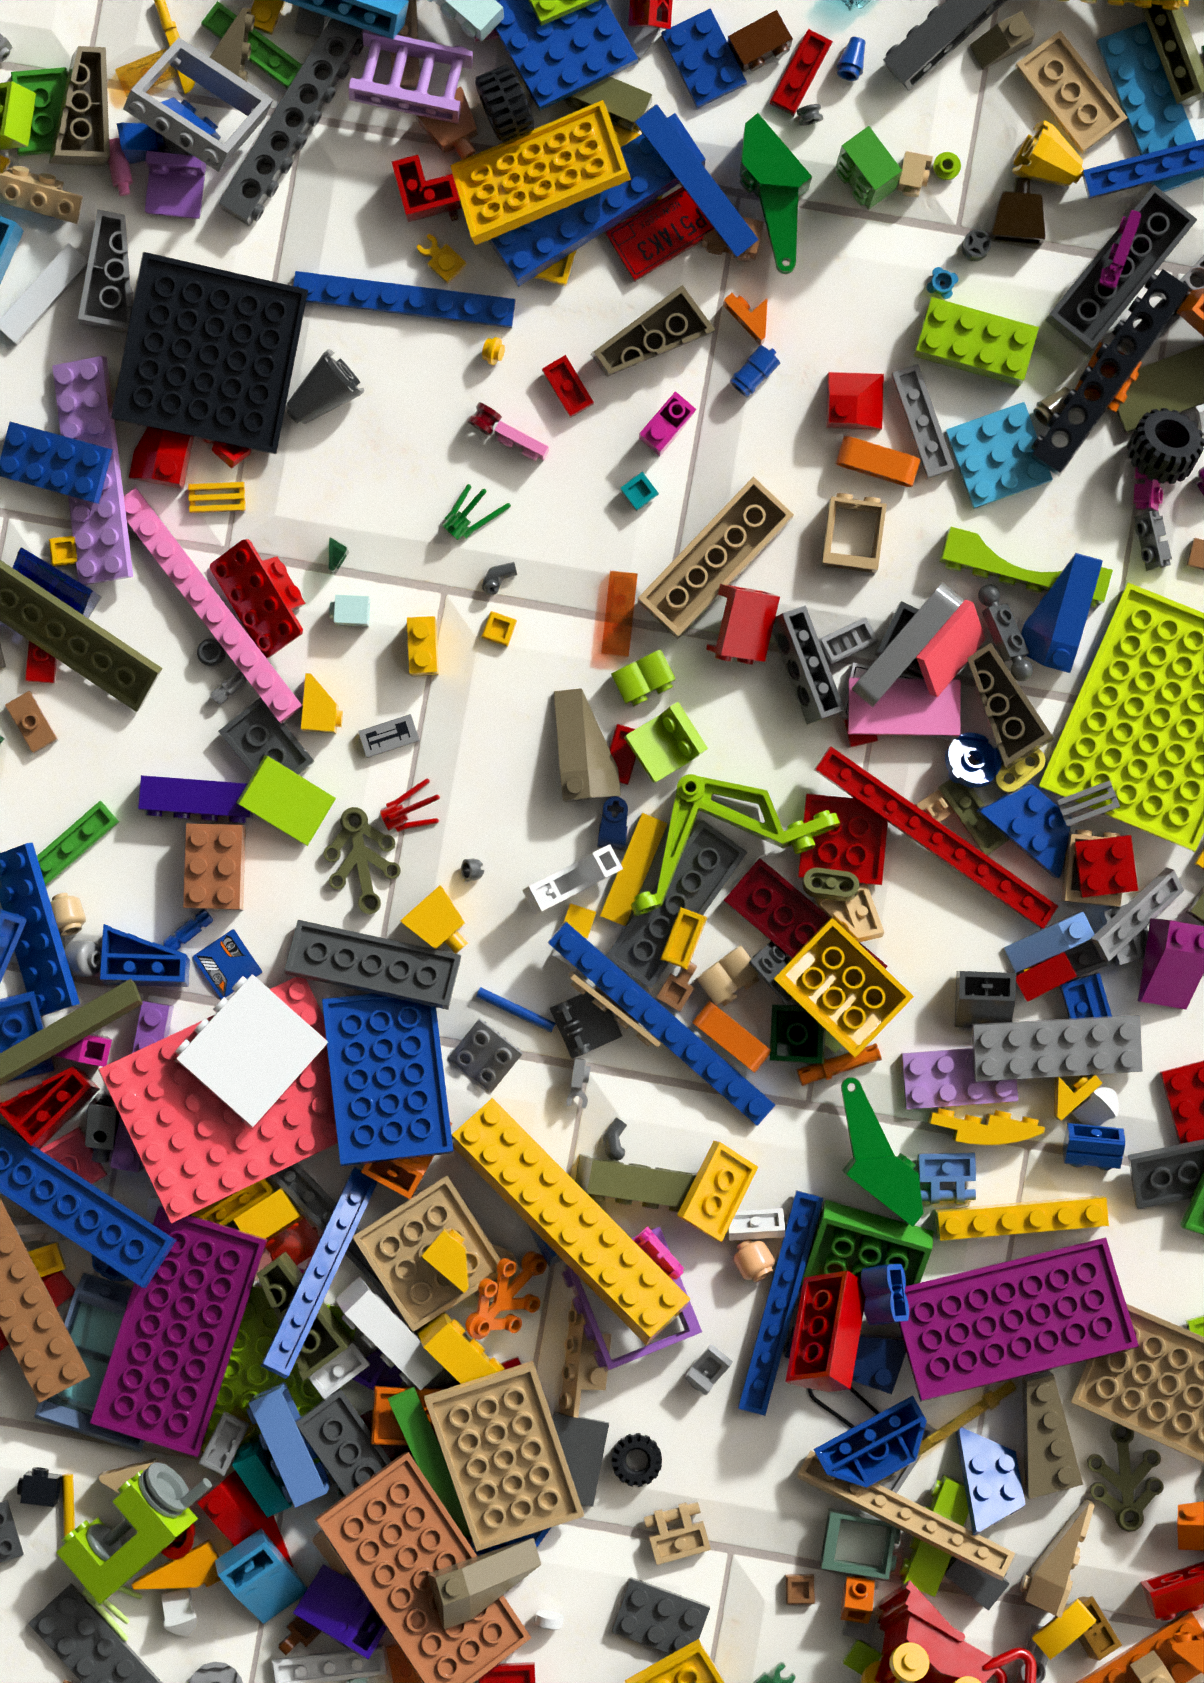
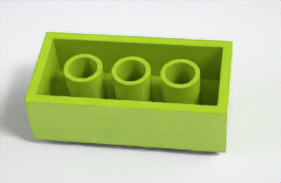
(976, 341)

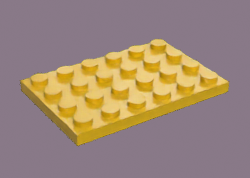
(539, 172)

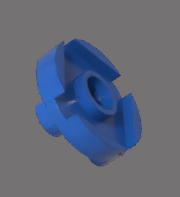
(962, 770)

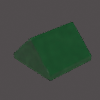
(796, 1035)

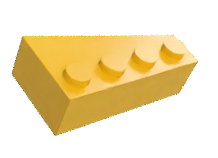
(456, 1350)

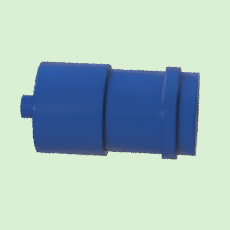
(755, 370)

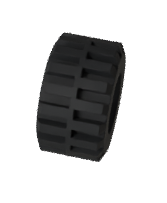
(504, 103)
(1165, 446)

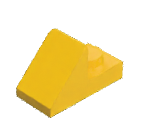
(1067, 1100)

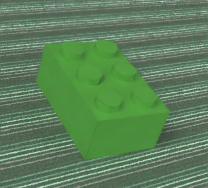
(867, 168)

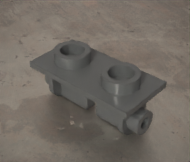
(1148, 528)

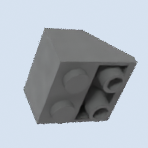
(984, 997)

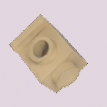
(914, 173)

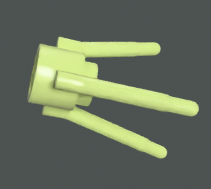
(113, 1609)

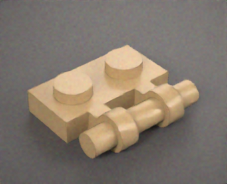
(681, 1541)

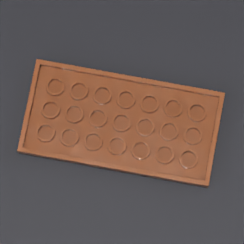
(389, 1540)

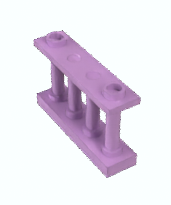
(417, 101)

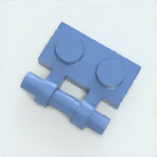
(947, 1168)

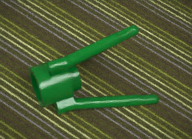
(457, 523)

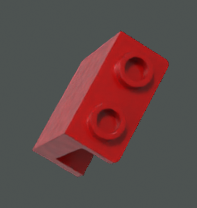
(745, 624)

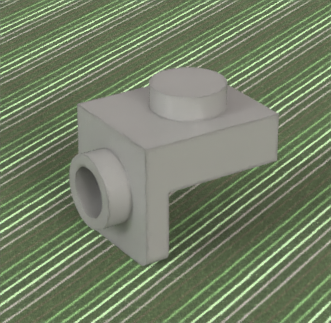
(707, 1369)

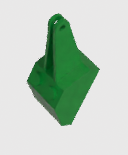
(778, 181)
(873, 1161)

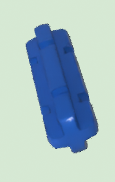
(188, 930)

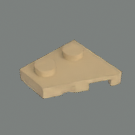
(855, 916)

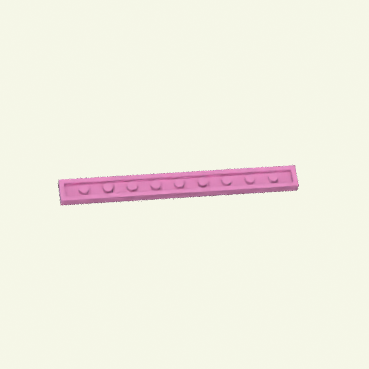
(210, 607)

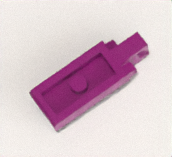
(1119, 252)

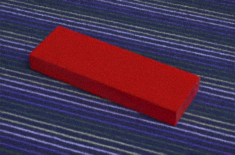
(801, 72)

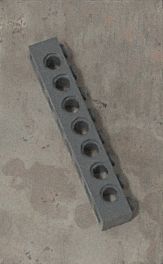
(335, 34)

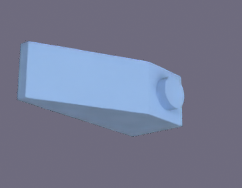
(1049, 941)

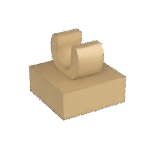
(936, 806)

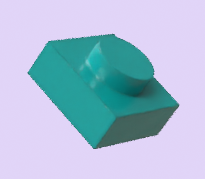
(639, 491)

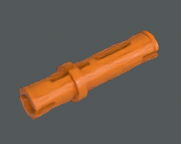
(838, 1065)

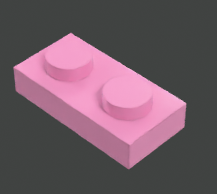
(531, 448)

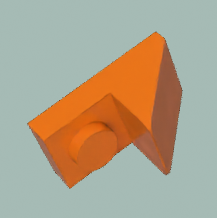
(752, 322)

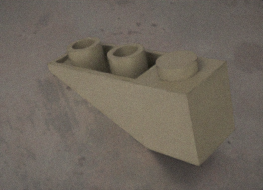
(233, 47)

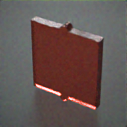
(295, 1238)

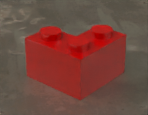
(424, 197)

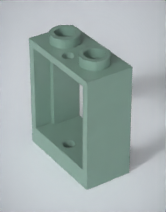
(828, 1560)

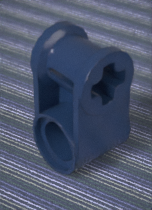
(613, 829)

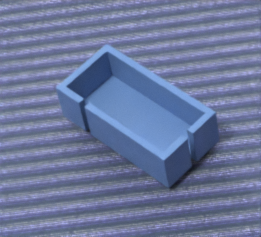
(291, 1454)

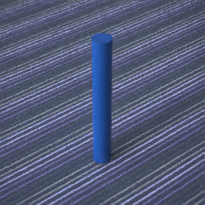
(515, 1009)

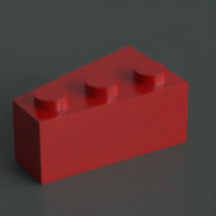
(48, 1106)

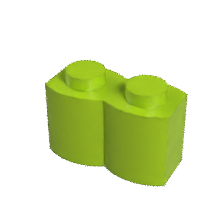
(643, 677)

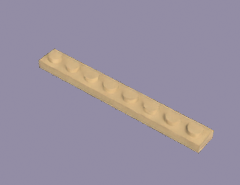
(913, 1520)

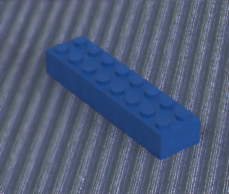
(551, 238)

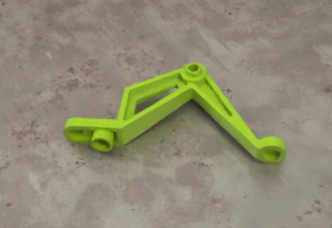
(688, 805)

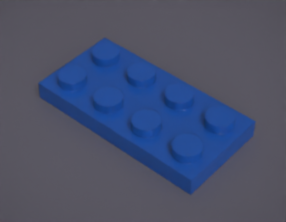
(54, 462)

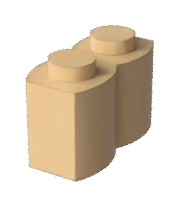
(728, 976)

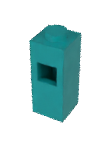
(255, 1470)

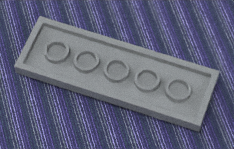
(1057, 1048)

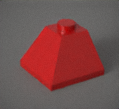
(855, 400)

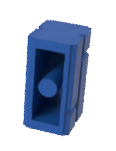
(1093, 1146)

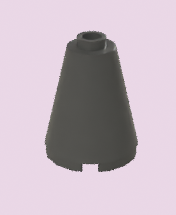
(323, 389)

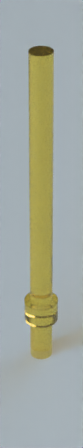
(989, 1401)

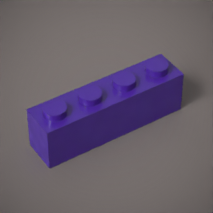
(192, 797)

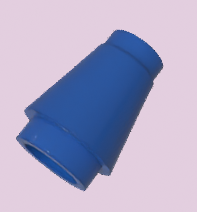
(852, 60)

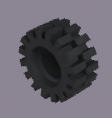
(631, 1476)

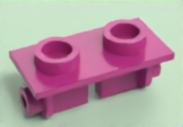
(1147, 494)
(659, 1253)

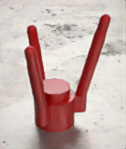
(396, 815)

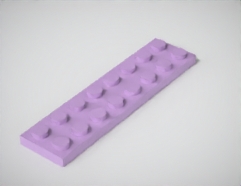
(85, 415)

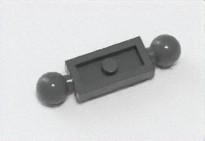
(1005, 632)

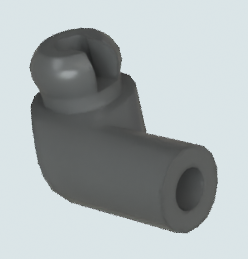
(612, 1142)

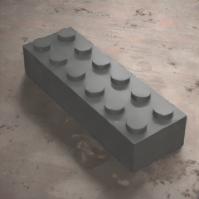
(1092, 309)

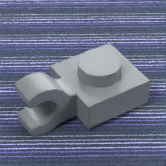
(579, 1076)

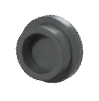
(210, 652)

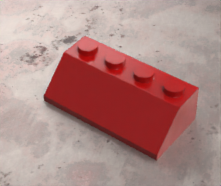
(827, 1332)
(1175, 1591)

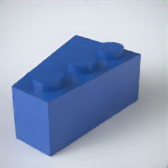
(144, 962)

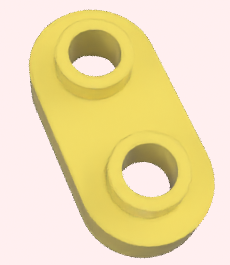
(1021, 772)

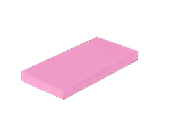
(906, 710)

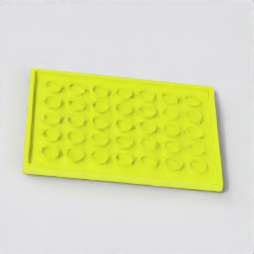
(1141, 721)

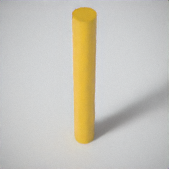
(68, 1503)

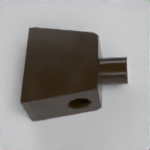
(1019, 216)

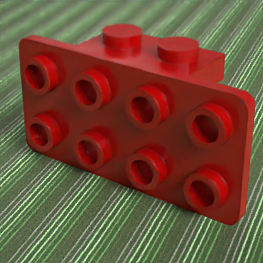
(260, 596)

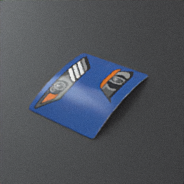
(226, 963)

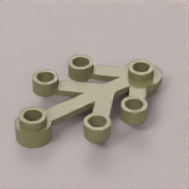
(361, 855)
(1126, 1481)

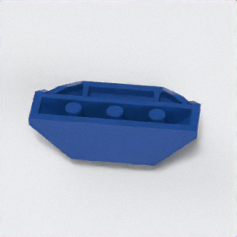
(876, 1445)

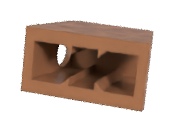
(453, 135)

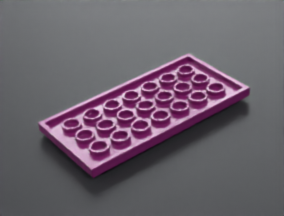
(1015, 1319)
(179, 1336)

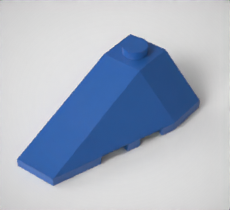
(1060, 618)

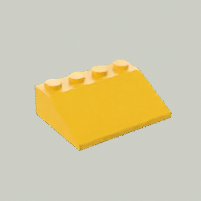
(843, 987)

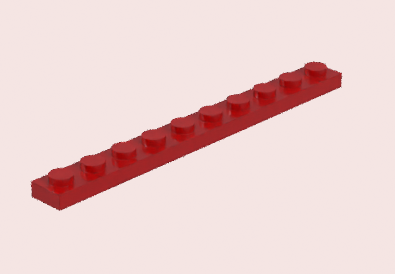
(936, 837)

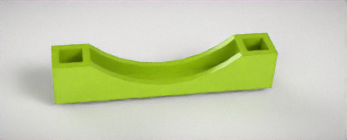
(969, 551)

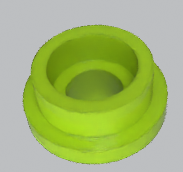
(943, 173)

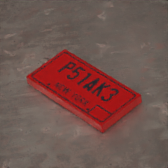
(659, 233)

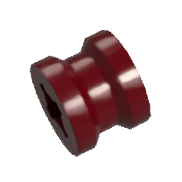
(484, 418)

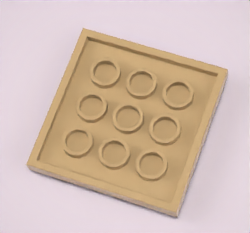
(401, 1237)

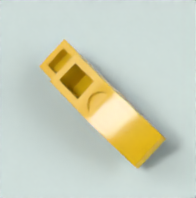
(996, 1130)

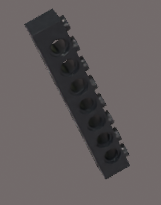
(1173, 294)

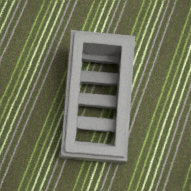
(867, 632)

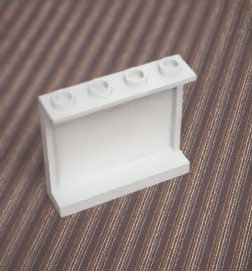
(250, 1049)

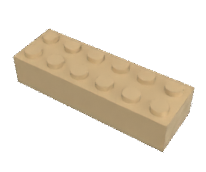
(715, 557)

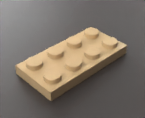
(1071, 91)

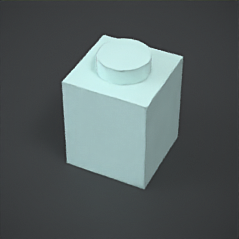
(350, 610)

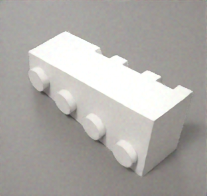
(388, 1333)

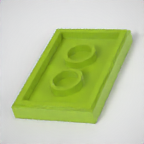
(286, 800)

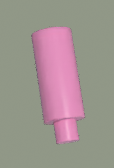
(119, 168)

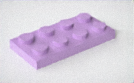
(948, 1080)

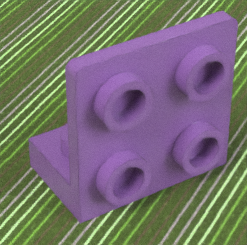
(174, 185)

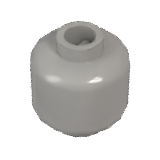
(83, 958)

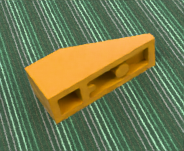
(187, 1572)

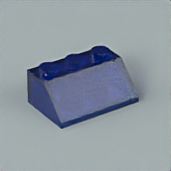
(56, 582)

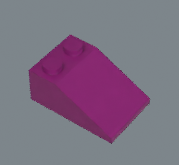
(1172, 963)

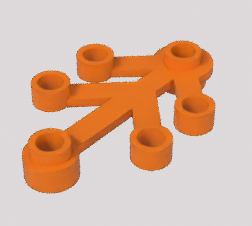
(483, 1321)

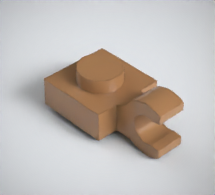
(676, 989)

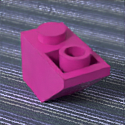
(667, 423)
(89, 1050)

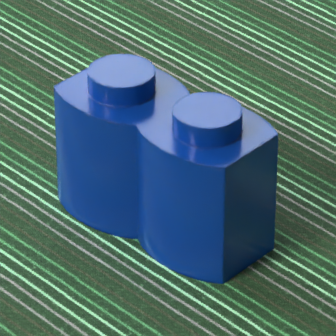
(885, 1294)

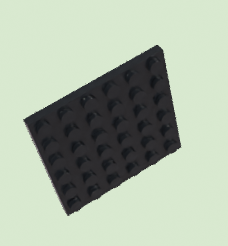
(209, 353)

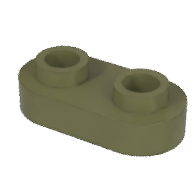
(830, 882)

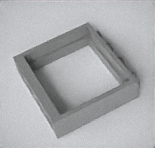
(214, 79)

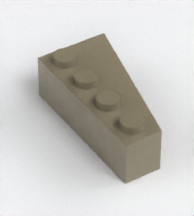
(1048, 1448)

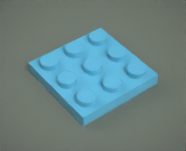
(997, 455)

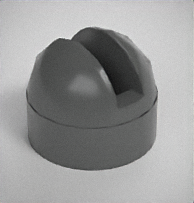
(471, 869)

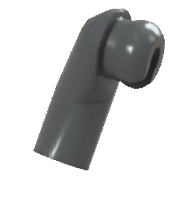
(495, 577)

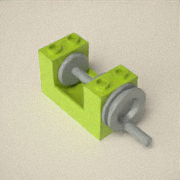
(152, 1504)

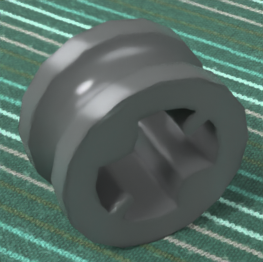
(810, 114)

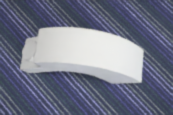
(572, 879)

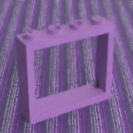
(592, 1331)

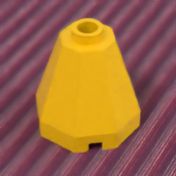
(1048, 157)

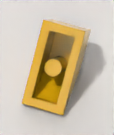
(319, 709)
(449, 1258)

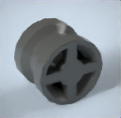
(980, 241)

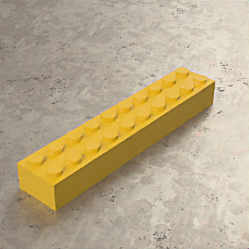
(569, 1221)

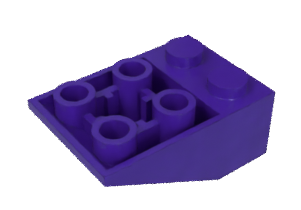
(341, 1612)

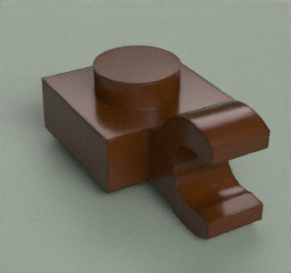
(300, 1632)

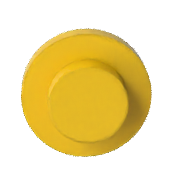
(493, 350)

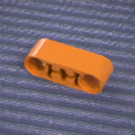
(877, 461)
(732, 1036)

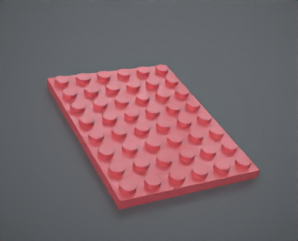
(197, 1144)

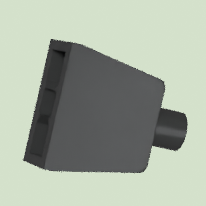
(101, 1117)

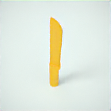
(172, 35)

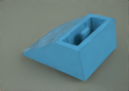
(260, 1576)

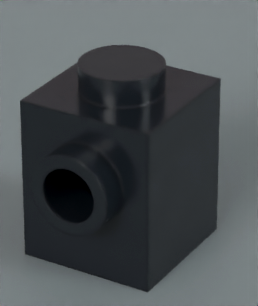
(39, 1487)

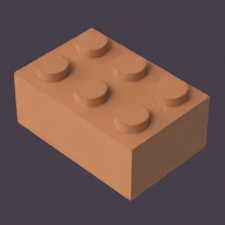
(214, 866)

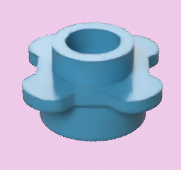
(942, 275)

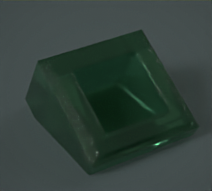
(337, 555)

